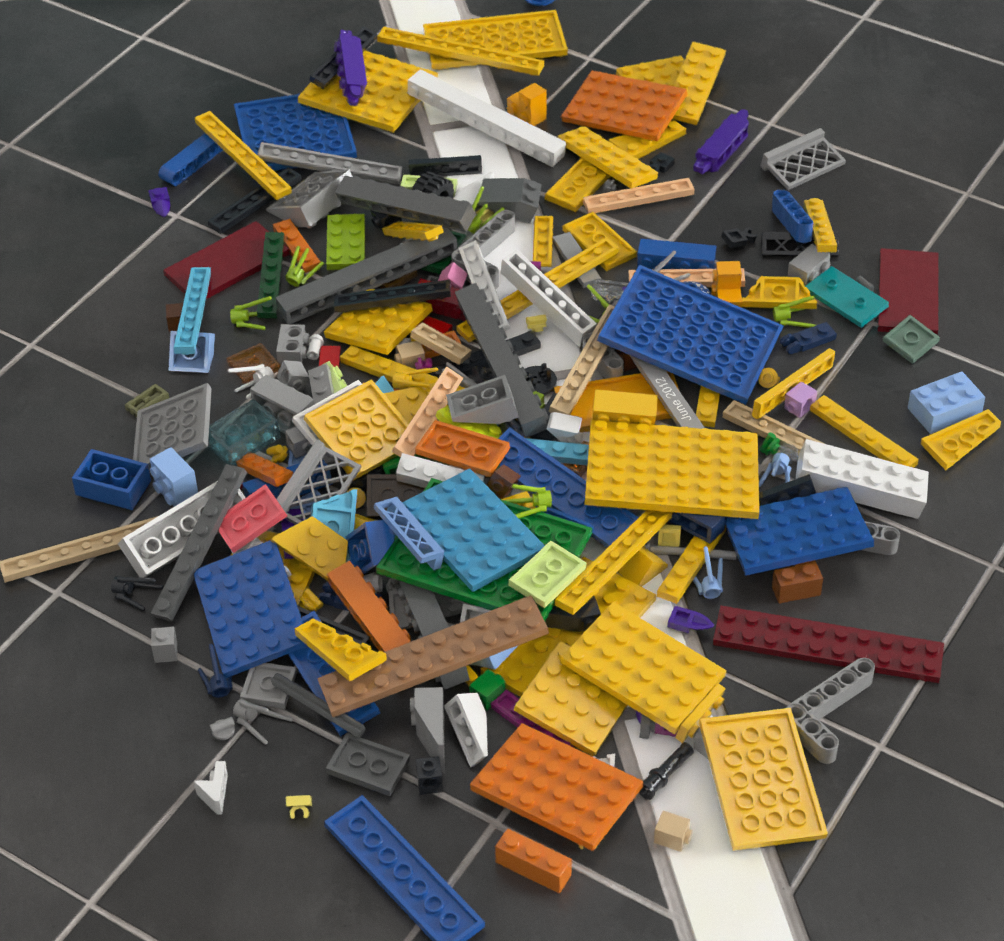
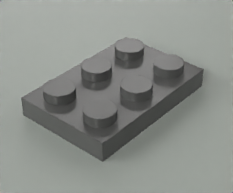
(368, 764)

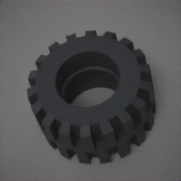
(434, 183)

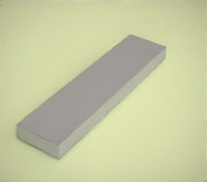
(569, 248)

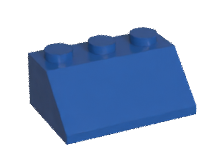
(369, 544)

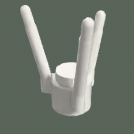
(260, 372)

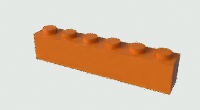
(367, 608)

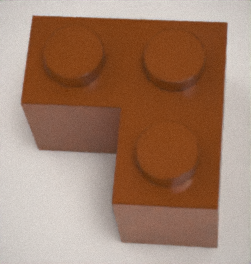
(797, 582)

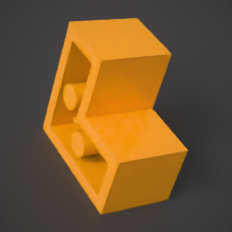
(529, 104)
(727, 282)

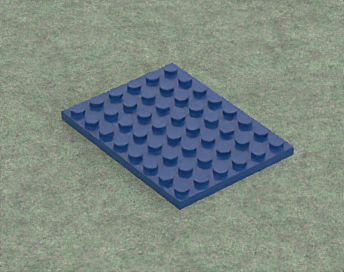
(691, 334)

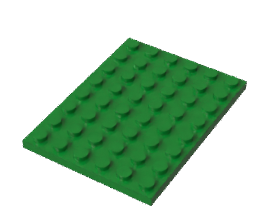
(404, 566)

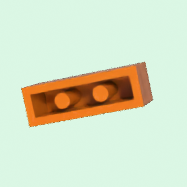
(533, 860)

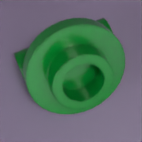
(770, 445)

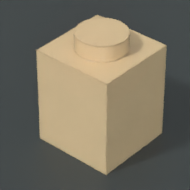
(409, 353)
(672, 831)

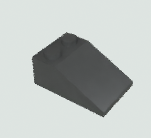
(512, 194)

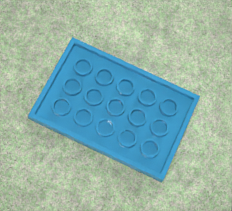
(474, 529)

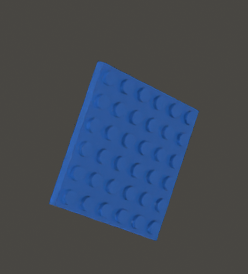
(293, 125)

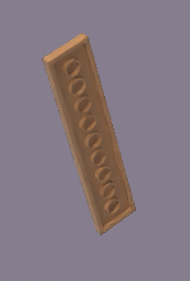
(437, 655)

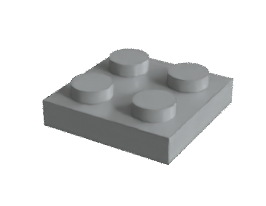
(259, 688)

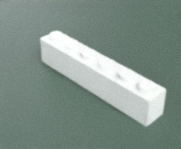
(547, 297)

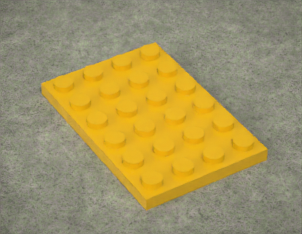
(643, 667)
(762, 779)

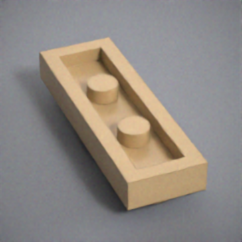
(440, 343)

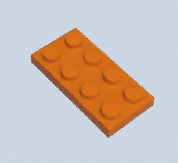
(462, 448)

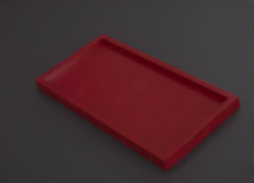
(229, 258)
(910, 286)

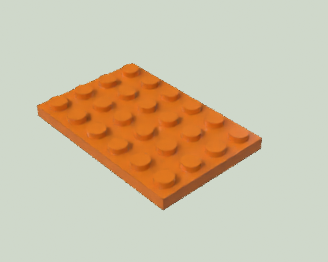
(624, 105)
(557, 786)

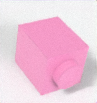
(455, 274)

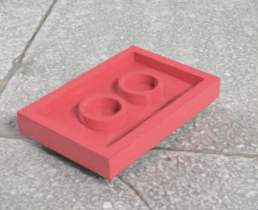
(251, 518)

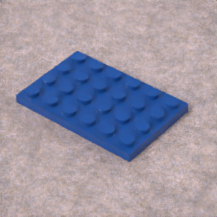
(799, 531)
(249, 608)

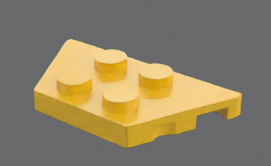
(772, 291)
(314, 546)

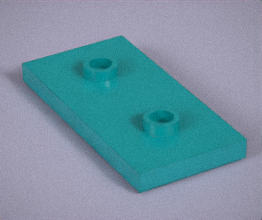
(847, 296)

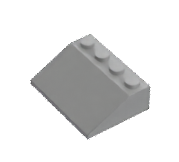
(310, 199)

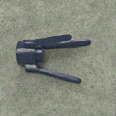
(219, 685)

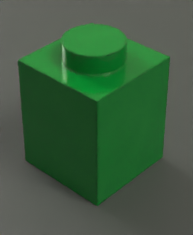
(489, 687)

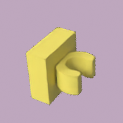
(669, 535)
(299, 802)

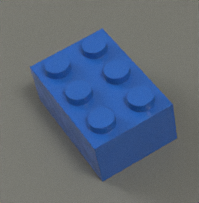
(111, 479)

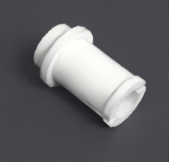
(315, 343)

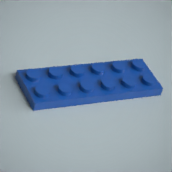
(313, 666)

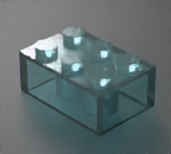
(243, 432)

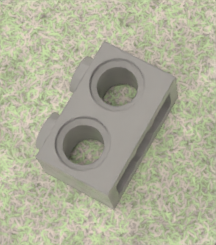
(292, 343)

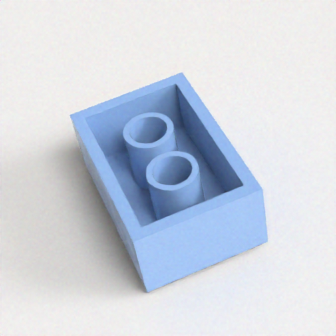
(945, 402)

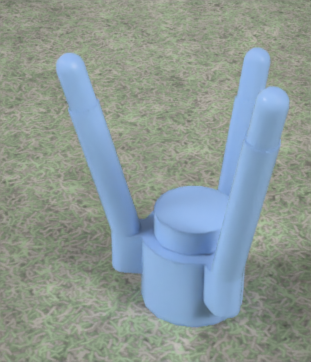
(778, 466)
(710, 585)

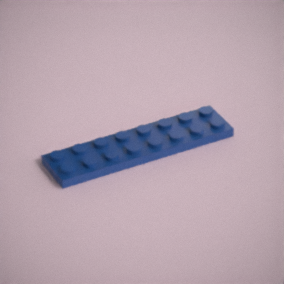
(566, 488)
(403, 873)

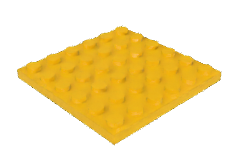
(384, 97)

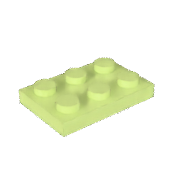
(547, 574)

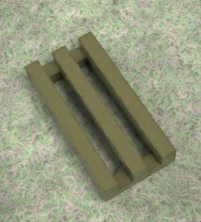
(146, 400)

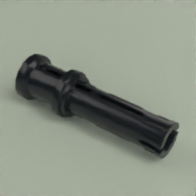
(660, 776)

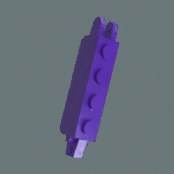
(351, 66)
(722, 143)

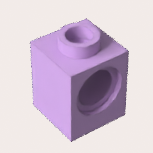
(799, 399)

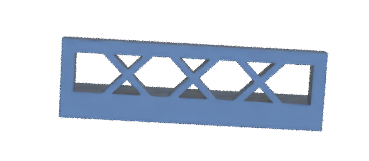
(410, 532)

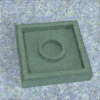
(911, 339)

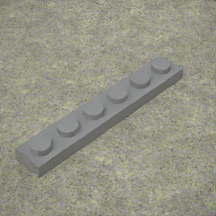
(321, 388)

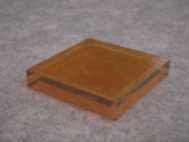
(251, 357)

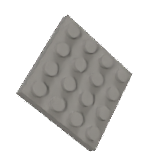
(174, 423)

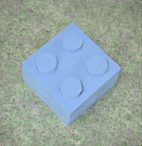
(173, 477)

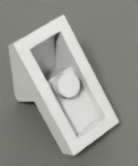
(565, 427)
(213, 791)

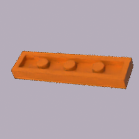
(292, 240)
(265, 469)

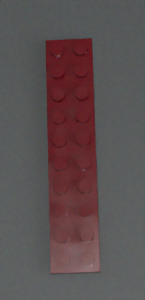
(828, 643)

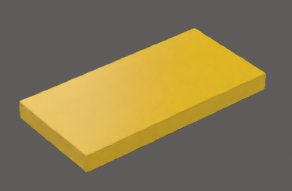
(577, 183)
(591, 229)

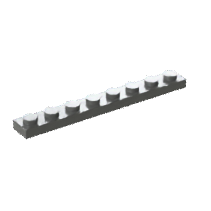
(199, 542)

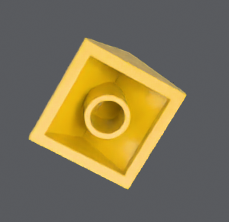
(642, 567)

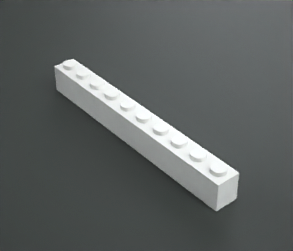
(487, 118)

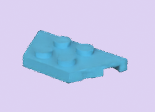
(337, 513)

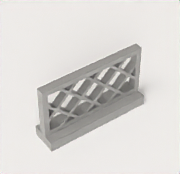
(794, 150)
(304, 473)

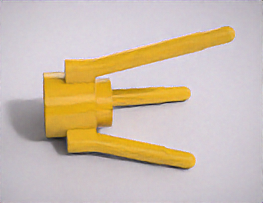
(404, 380)

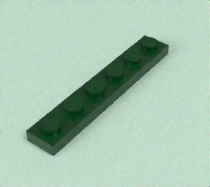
(271, 273)

